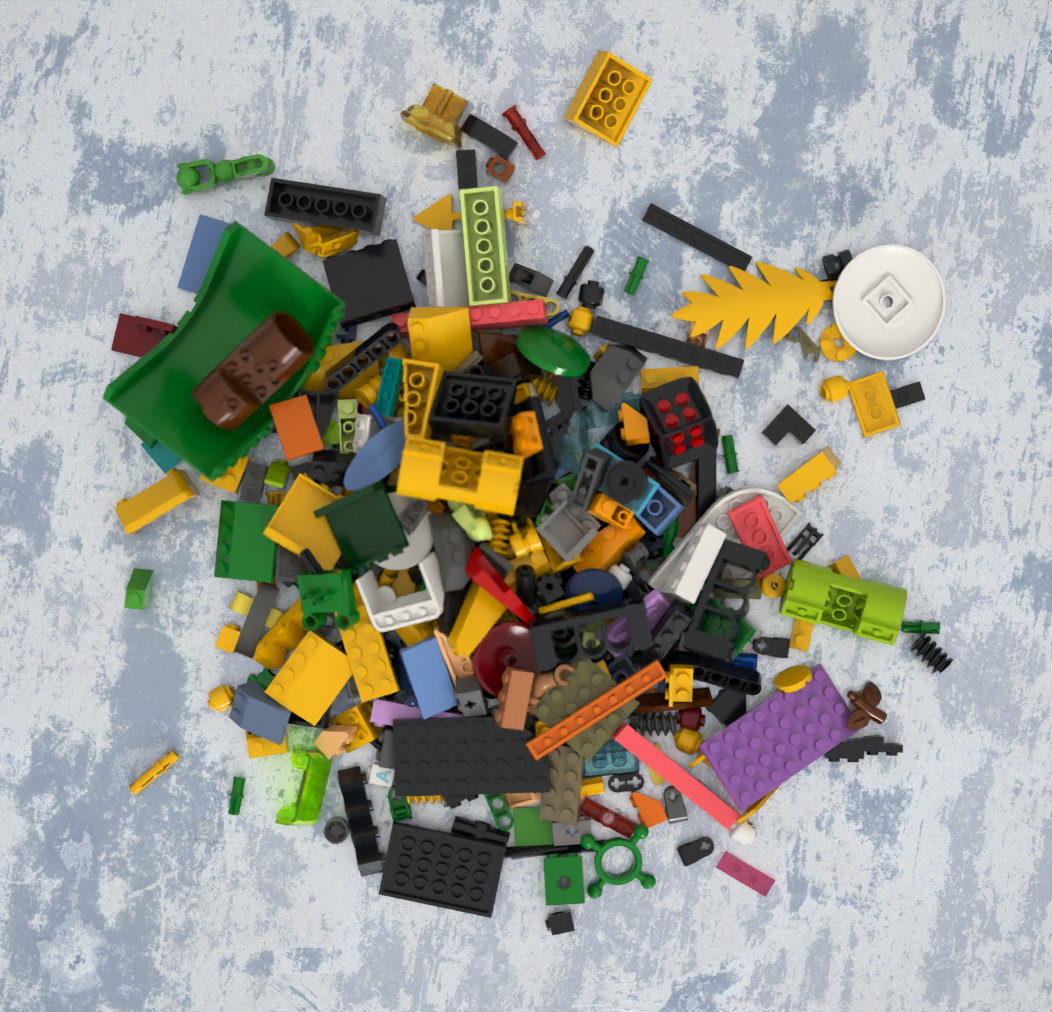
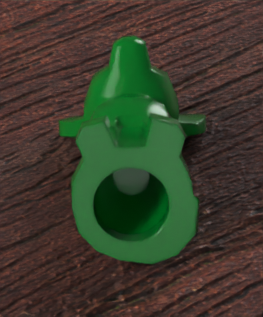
(669, 536)

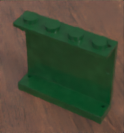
(365, 527)

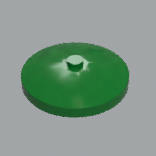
(553, 350)

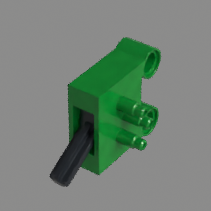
(326, 593)

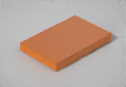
(296, 427)

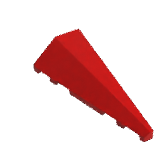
(488, 578)

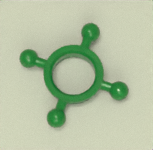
(647, 880)

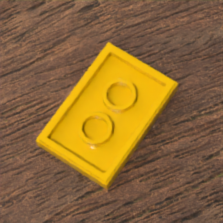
(874, 404)

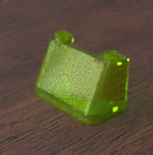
(312, 787)

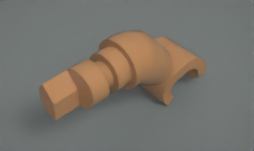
(546, 681)

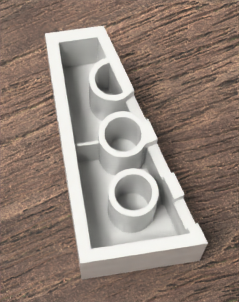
(694, 564)

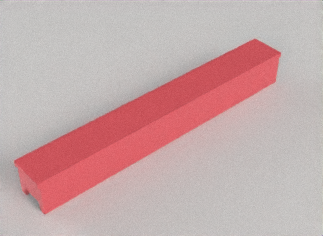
(675, 775)

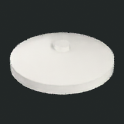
(420, 540)

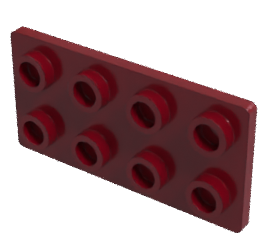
(139, 334)

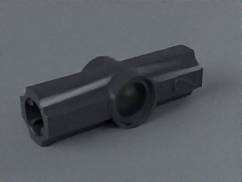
(479, 830)

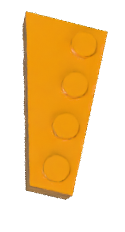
(609, 546)

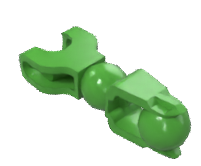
(222, 172)

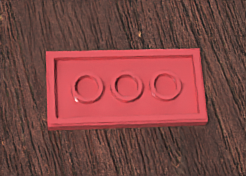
(757, 530)

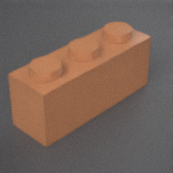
(514, 698)

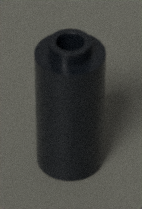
(525, 584)

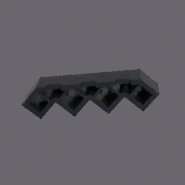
(361, 822)

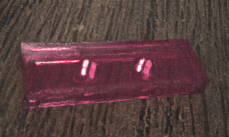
(745, 873)

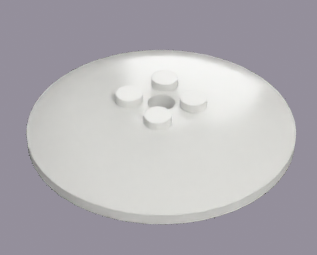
(915, 306)

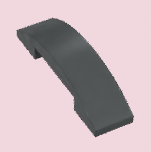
(256, 619)

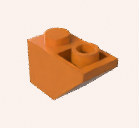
(650, 809)

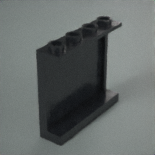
(369, 282)

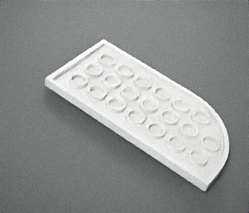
(782, 513)

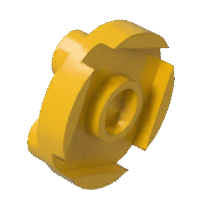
(828, 345)

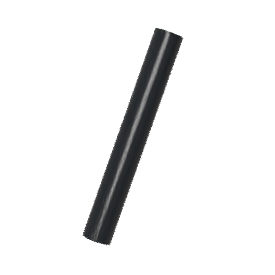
(539, 852)

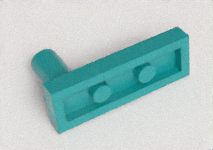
(389, 386)

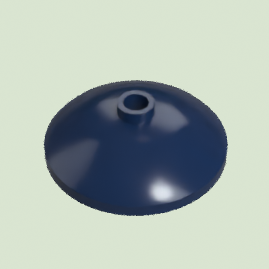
(601, 583)

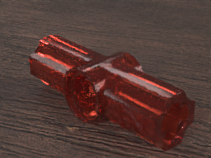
(596, 812)

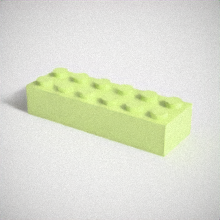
(485, 246)

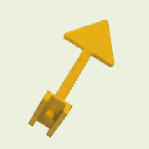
(441, 214)

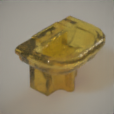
(438, 116)

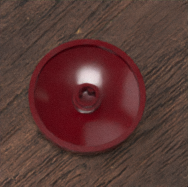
(503, 646)

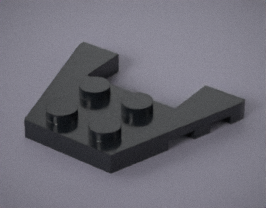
(532, 495)

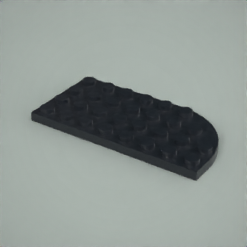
(464, 758)

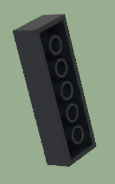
(325, 206)

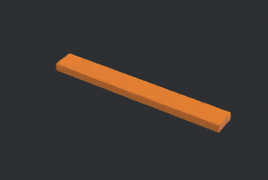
(596, 709)

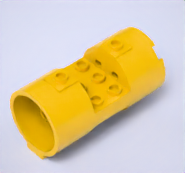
(460, 475)

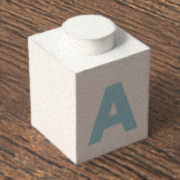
(380, 775)

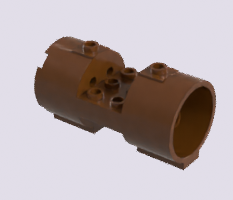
(254, 370)

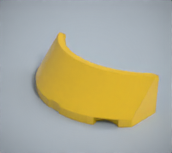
(325, 241)

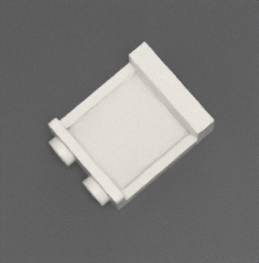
(367, 427)

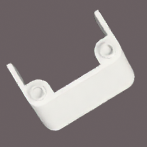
(394, 612)

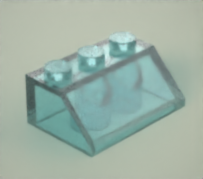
(611, 761)

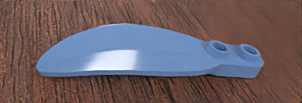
(376, 457)

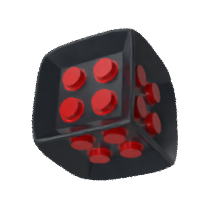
(679, 422)

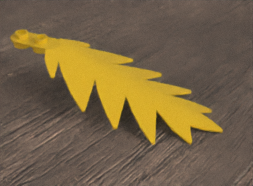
(783, 295)

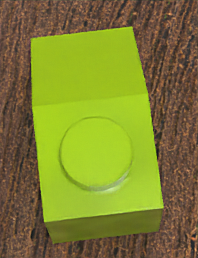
(278, 474)

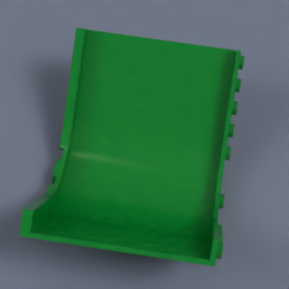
(237, 295)

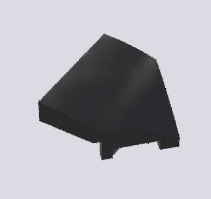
(728, 706)

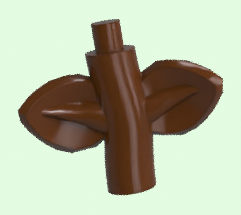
(865, 707)

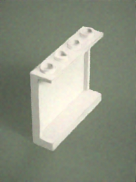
(445, 268)

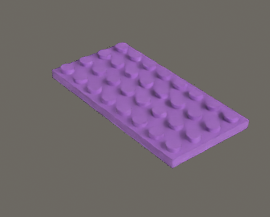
(778, 739)

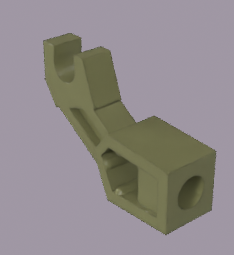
(807, 344)

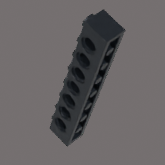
(667, 347)

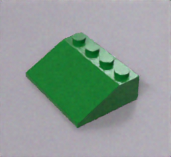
(241, 546)

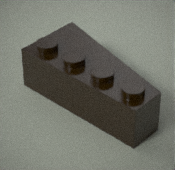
(517, 367)

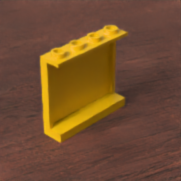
(297, 527)

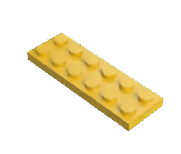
(368, 655)

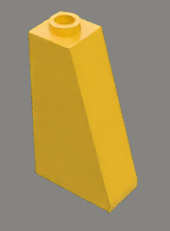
(474, 620)

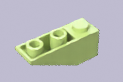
(346, 419)

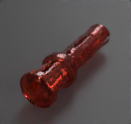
(519, 124)

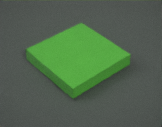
(530, 829)

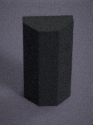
(541, 464)

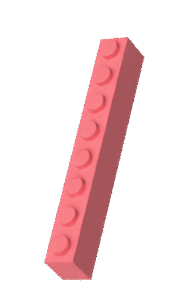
(493, 316)

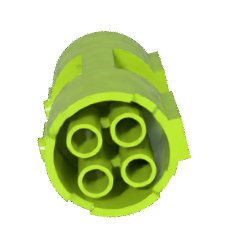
(843, 602)

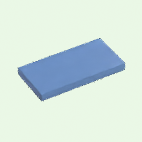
(201, 251)
(428, 677)

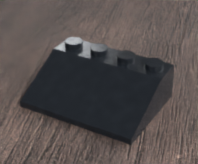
(474, 405)

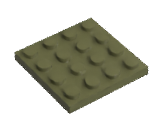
(587, 684)

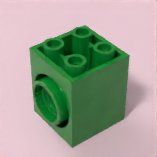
(563, 867)

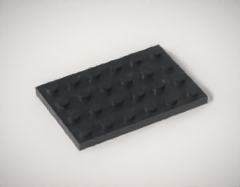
(442, 869)

